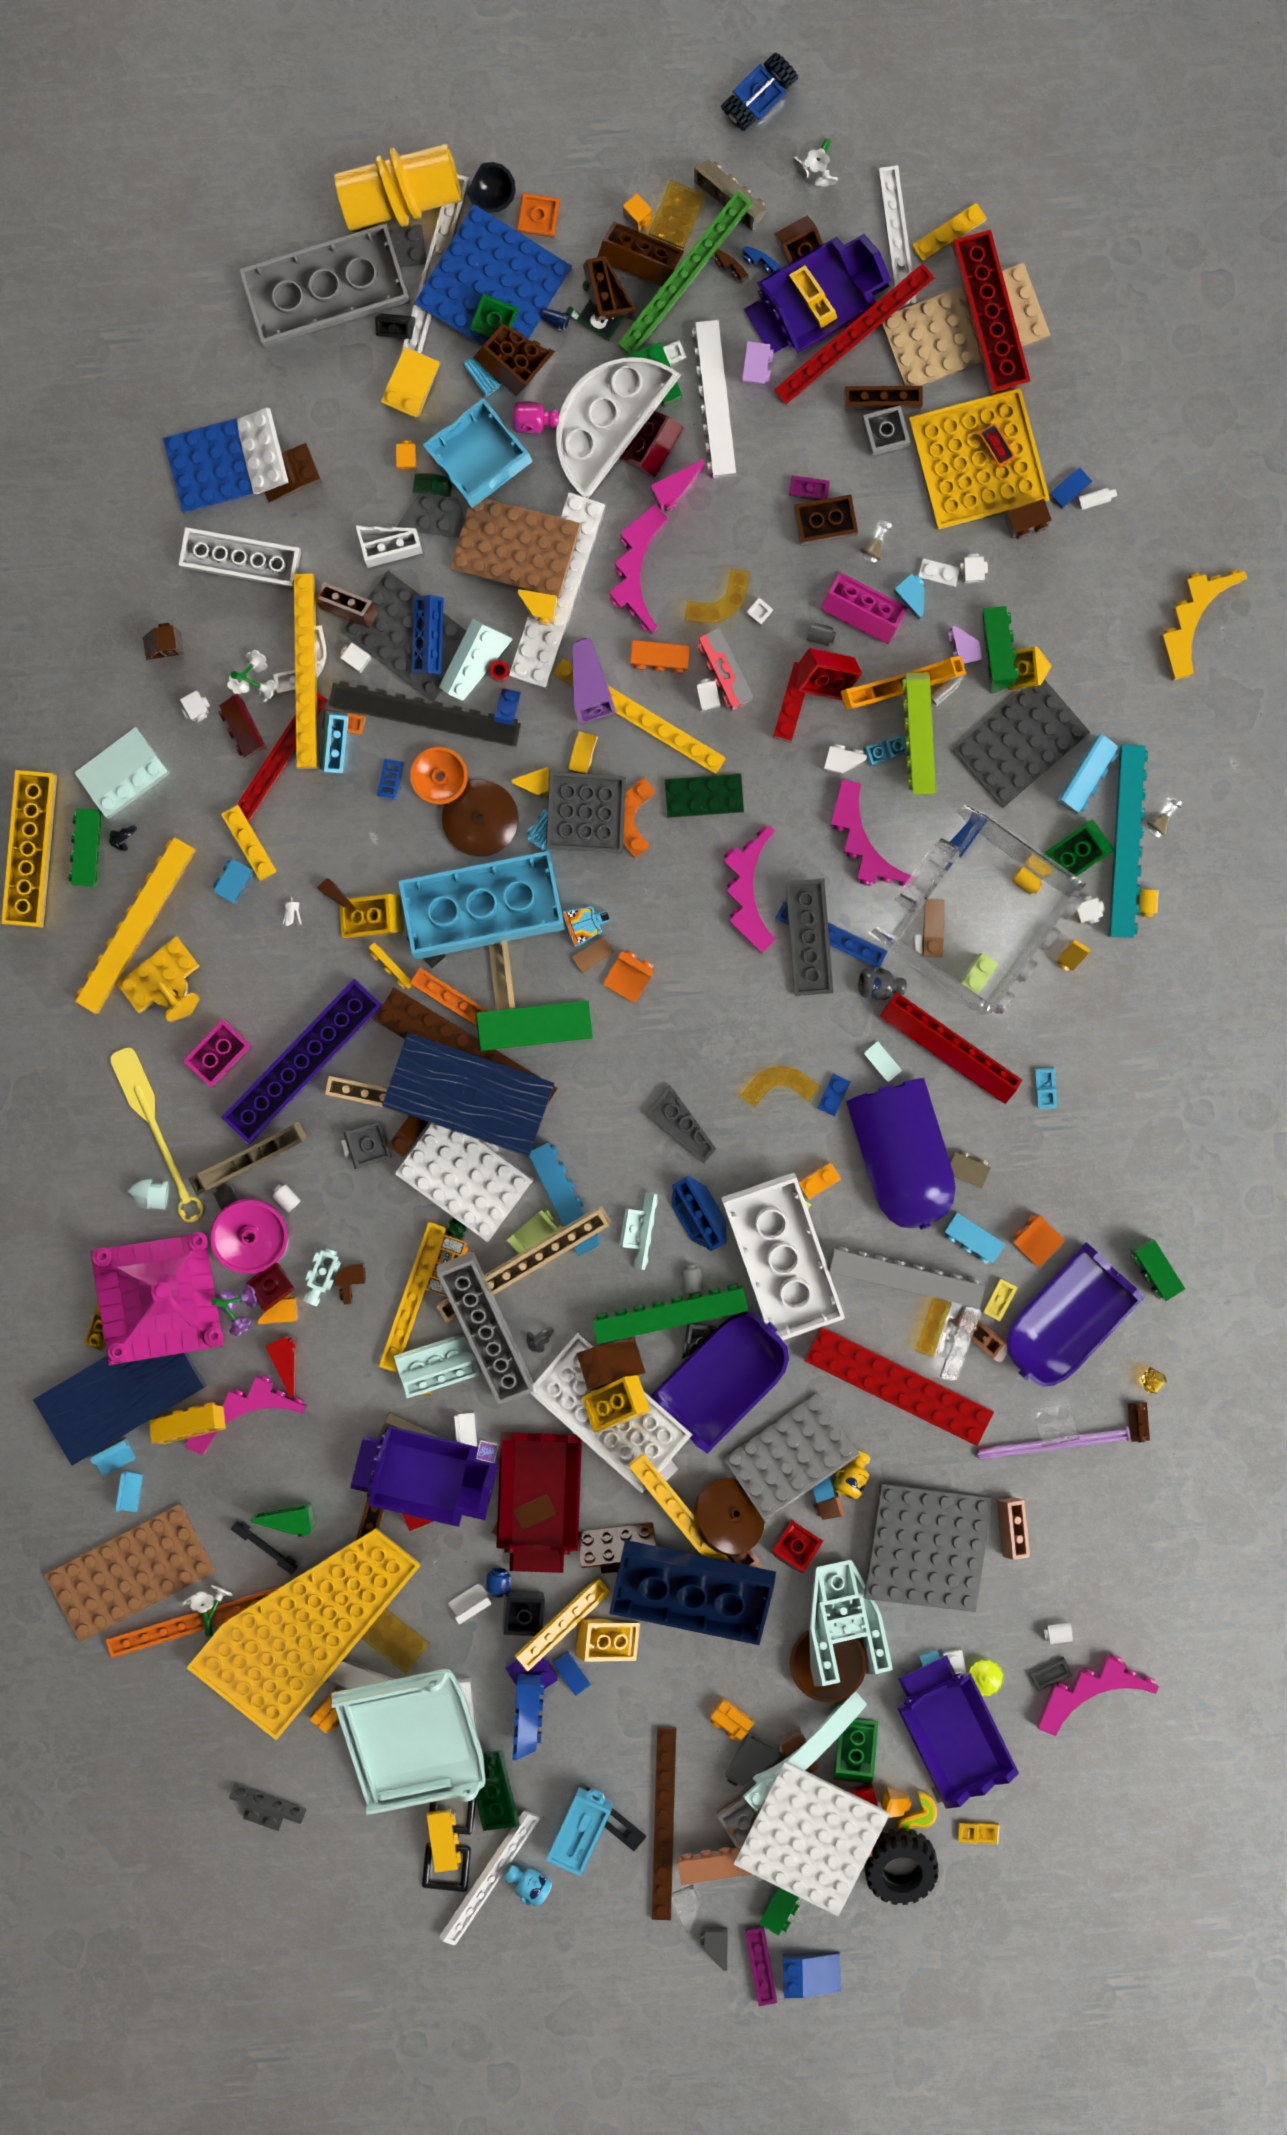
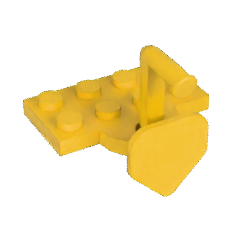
(160, 979)

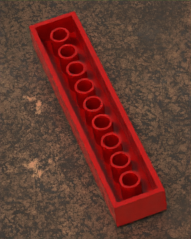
(899, 1385)

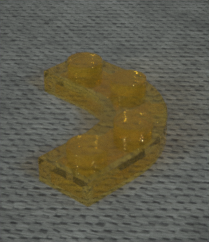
(726, 607)
(779, 1077)

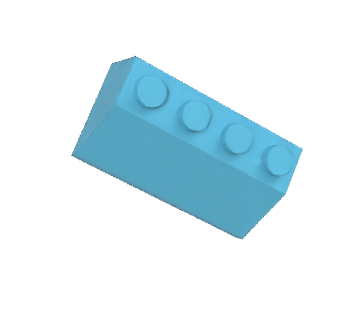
(1088, 773)

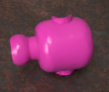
(531, 417)

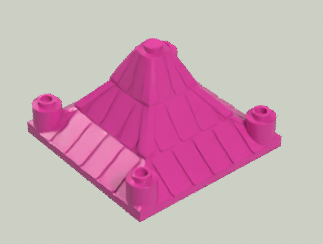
(156, 1298)

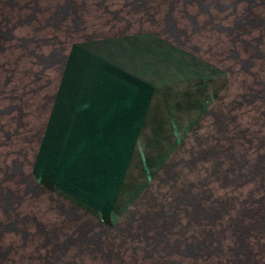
(432, 484)

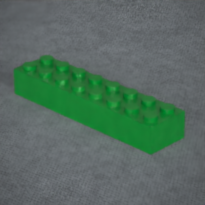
(669, 1314)

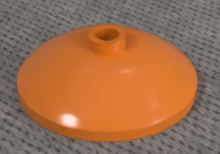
(436, 761)

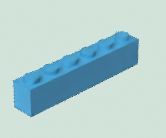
(560, 1191)

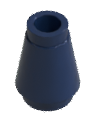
(557, 319)

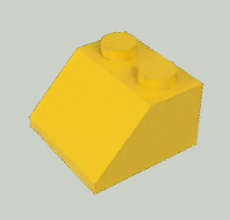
(539, 605)

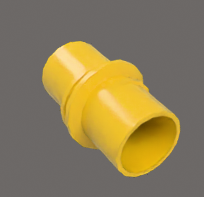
(398, 187)

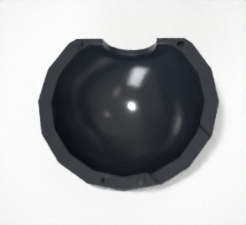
(492, 187)

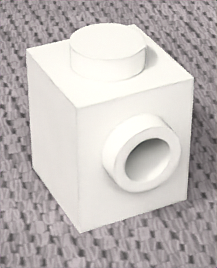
(973, 568)
(195, 706)
(1090, 910)

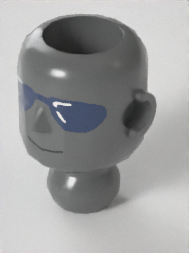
(879, 984)

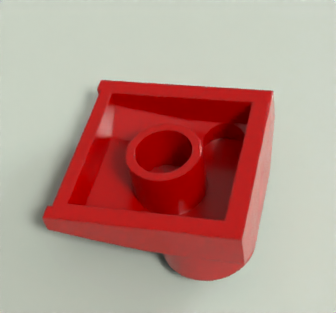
(796, 1547)

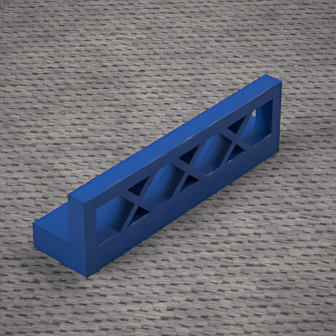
(430, 634)

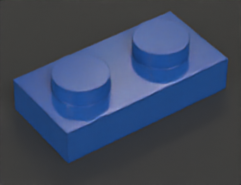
(507, 706)
(833, 1095)

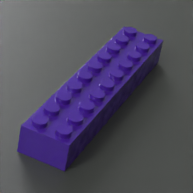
(302, 1061)

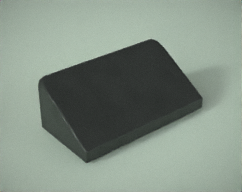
(394, 326)

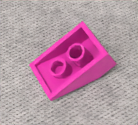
(672, 488)

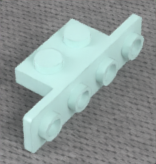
(637, 1230)

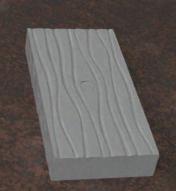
(324, 285)

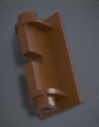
(1138, 1422)

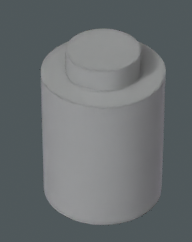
(692, 1279)

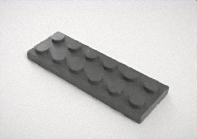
(809, 936)

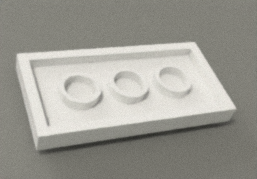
(261, 451)

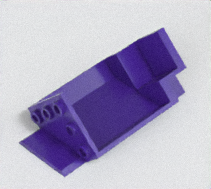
(847, 276)
(424, 1476)

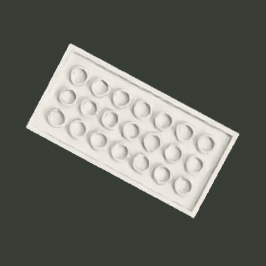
(653, 1434)

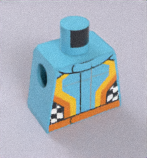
(584, 924)

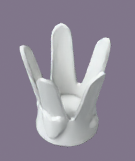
(291, 911)

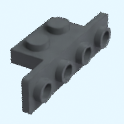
(266, 1809)

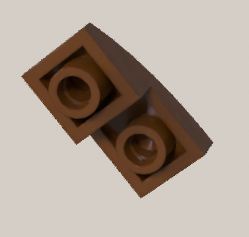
(726, 261)

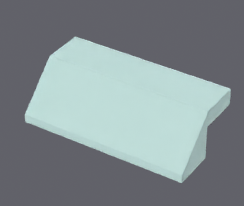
(436, 1365)

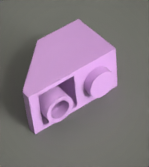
(965, 646)

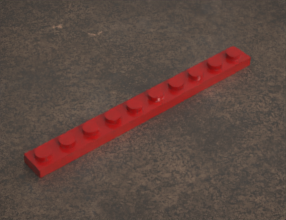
(854, 333)

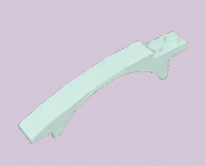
(838, 1720)

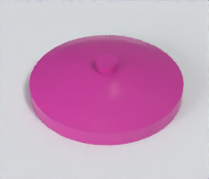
(248, 1236)

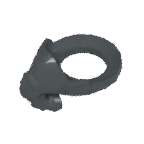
(537, 1344)

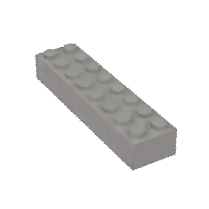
(907, 1278)
(485, 1327)

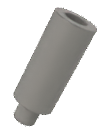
(945, 690)

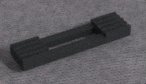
(243, 1531)
(631, 1837)

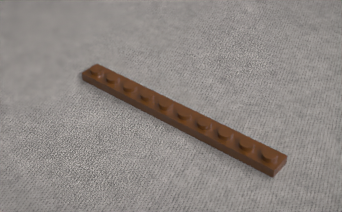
(664, 1823)

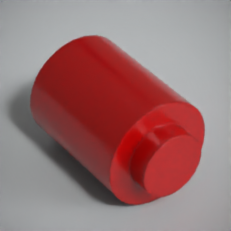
(499, 671)

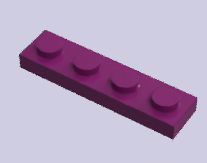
(761, 1966)

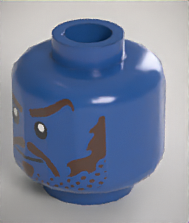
(498, 1582)

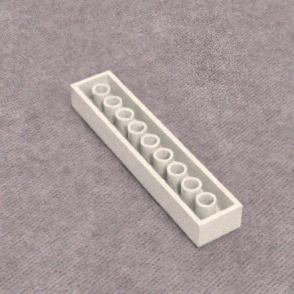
(542, 643)

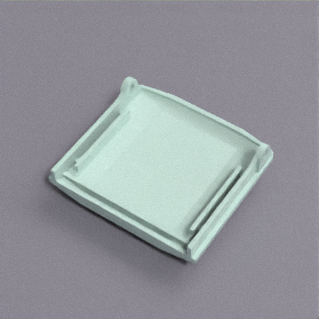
(411, 1741)

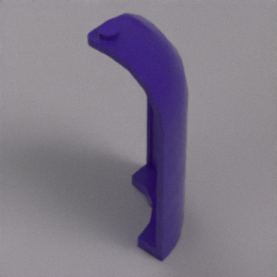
(904, 1153)
(1070, 1318)
(724, 1378)

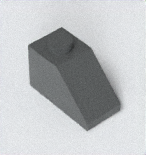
(715, 1945)

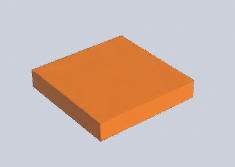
(538, 215)

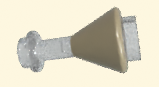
(873, 550)
(1158, 825)

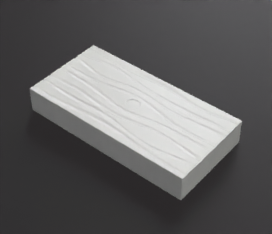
(783, 1256)

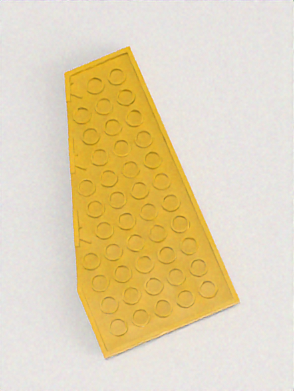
(294, 1638)

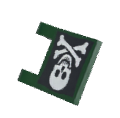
(604, 328)

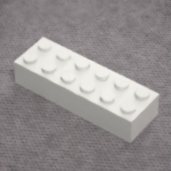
(239, 558)

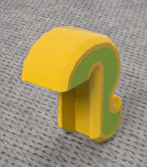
(920, 1818)

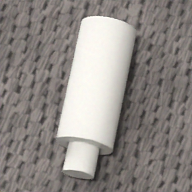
(1096, 498)

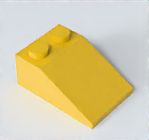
(410, 382)
(373, 917)
(616, 1403)
(607, 1640)

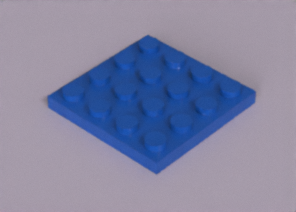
(208, 465)

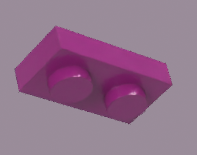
(809, 488)

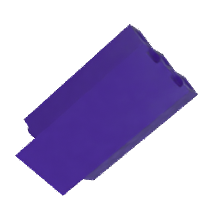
(954, 1733)

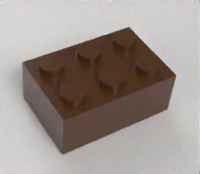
(825, 519)

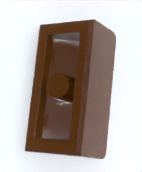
(534, 1511)

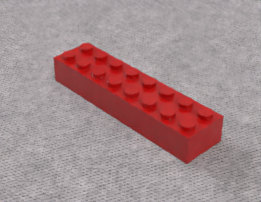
(990, 311)

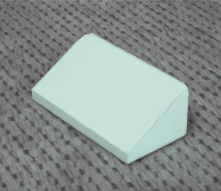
(882, 1062)

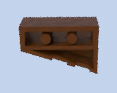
(163, 642)

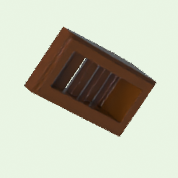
(331, 890)

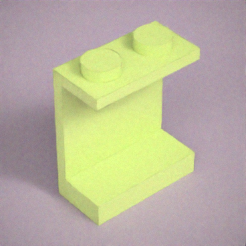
(979, 972)
(534, 1231)

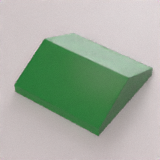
(492, 314)

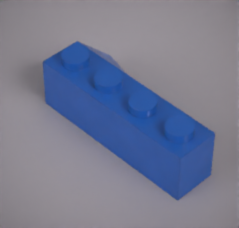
(527, 1715)

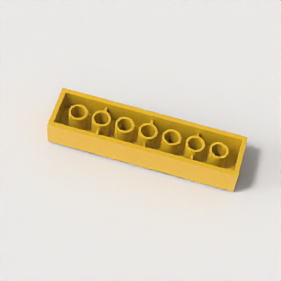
(29, 848)

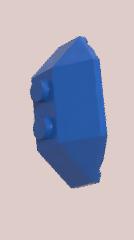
(699, 1213)

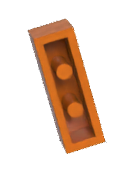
(659, 656)

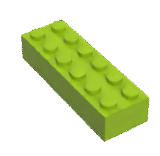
(920, 732)

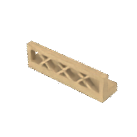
(501, 976)

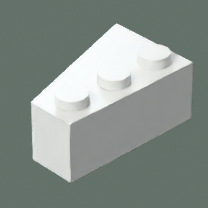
(388, 544)

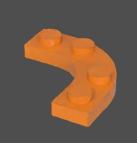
(633, 799)

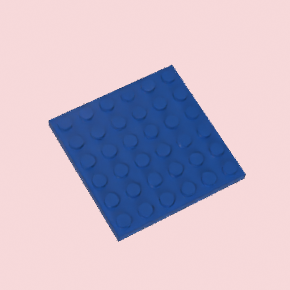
(492, 261)

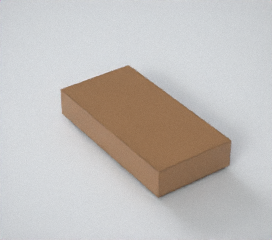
(592, 954)

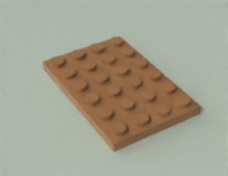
(516, 546)

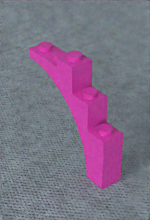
(637, 537)
(847, 816)
(743, 865)
(237, 1403)
(1110, 1677)

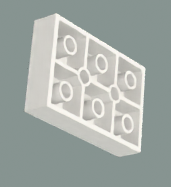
(465, 1178)

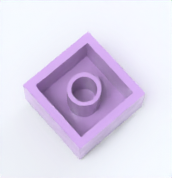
(756, 363)

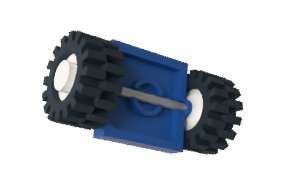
(759, 91)

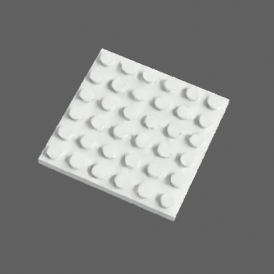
(811, 1838)

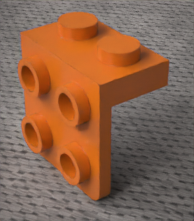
(629, 976)
(1037, 1240)

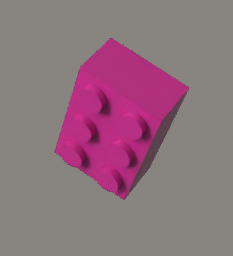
(217, 1053)

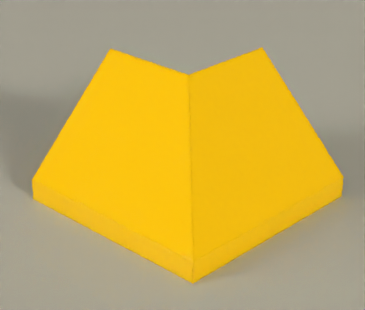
(1031, 667)

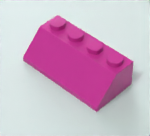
(864, 608)

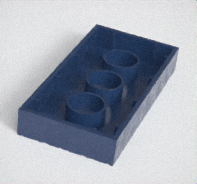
(468, 1094)
(114, 1399)
(692, 1592)

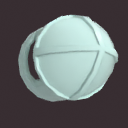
(150, 1194)

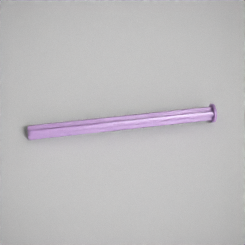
(1035, 1446)

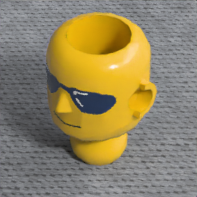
(852, 1477)

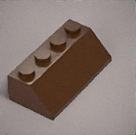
(640, 254)

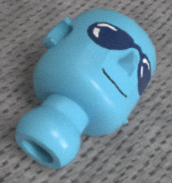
(530, 1885)

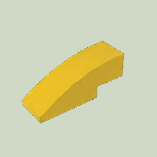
(813, 296)

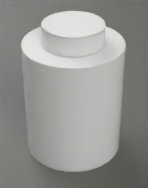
(285, 1198)
(1058, 1633)

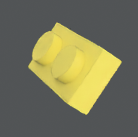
(1000, 1299)

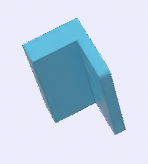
(113, 1457)
(129, 1491)

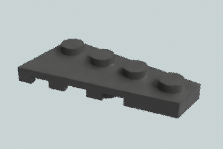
(678, 1122)

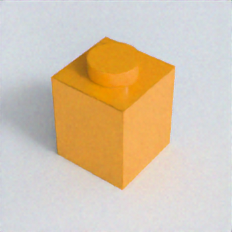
(406, 455)

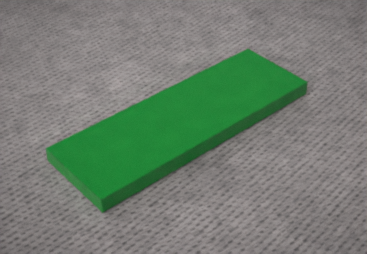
(533, 1025)

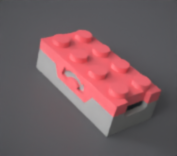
(725, 668)

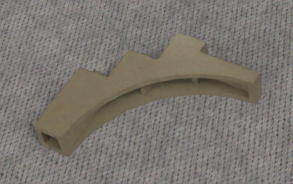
(248, 1158)

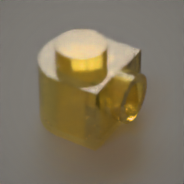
(1153, 1381)

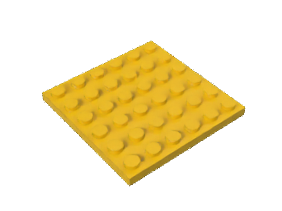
(957, 465)

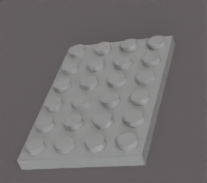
(791, 1456)

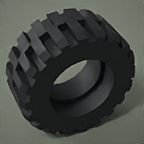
(902, 1887)

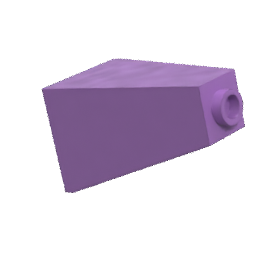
(591, 691)

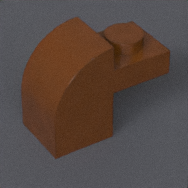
(348, 1276)

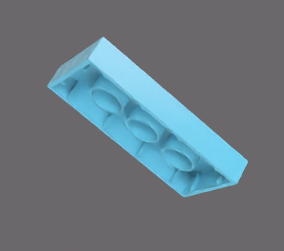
(481, 905)

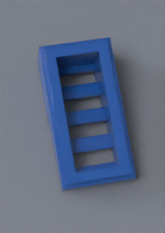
(385, 794)

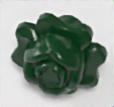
(456, 1229)

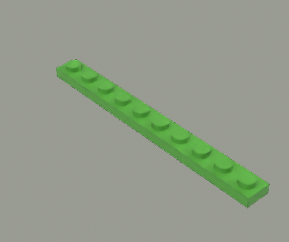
(685, 272)

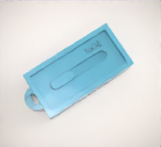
(580, 1830)

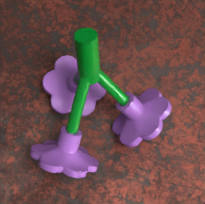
(227, 1300)

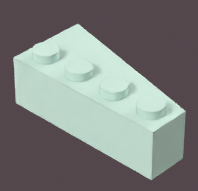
(473, 658)

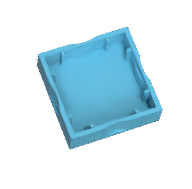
(477, 453)

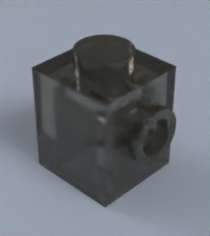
(225, 1195)

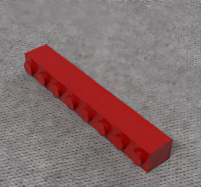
(951, 1048)

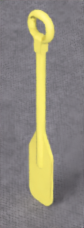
(142, 1100)

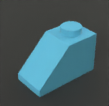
(912, 594)

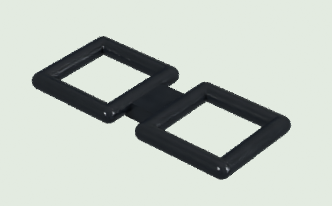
(465, 1850)

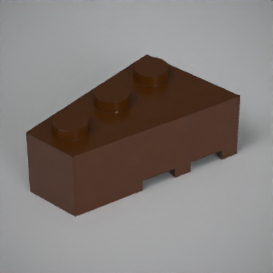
(606, 292)

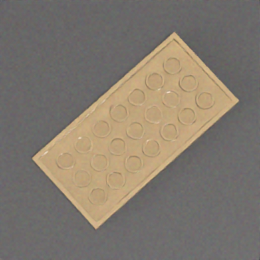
(939, 335)

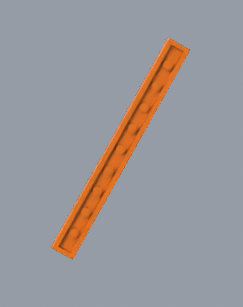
(179, 1626)

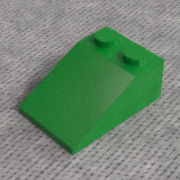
(1081, 849)
(289, 1520)
(856, 1752)

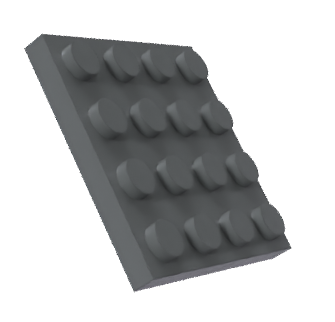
(585, 812)

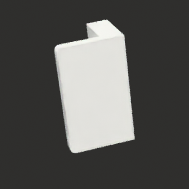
(466, 1428)
(470, 1602)

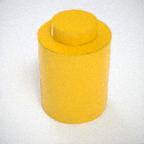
(1027, 881)
(1148, 902)

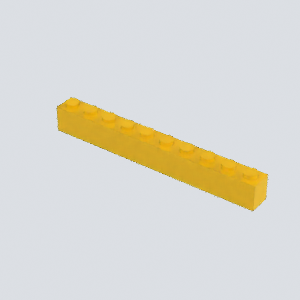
(305, 671)
(135, 926)

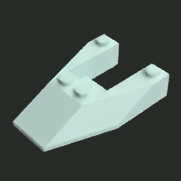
(843, 1615)

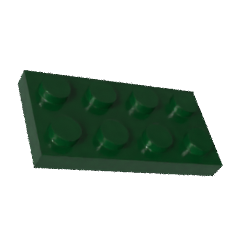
(704, 795)
(496, 1799)

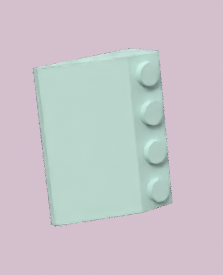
(122, 773)

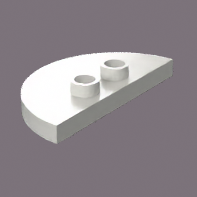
(606, 415)

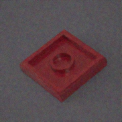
(271, 1286)

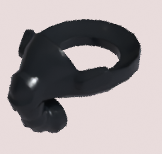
(118, 837)

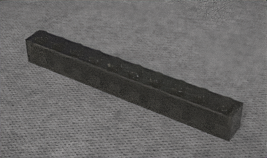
(423, 714)

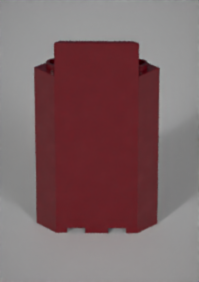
(530, 1469)

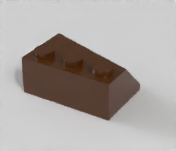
(512, 358)

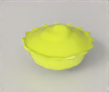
(987, 1677)

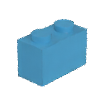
(233, 880)

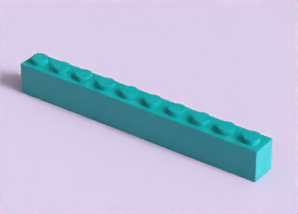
(1127, 841)

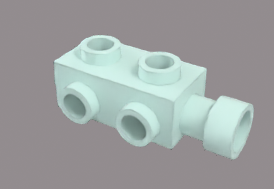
(323, 1270)

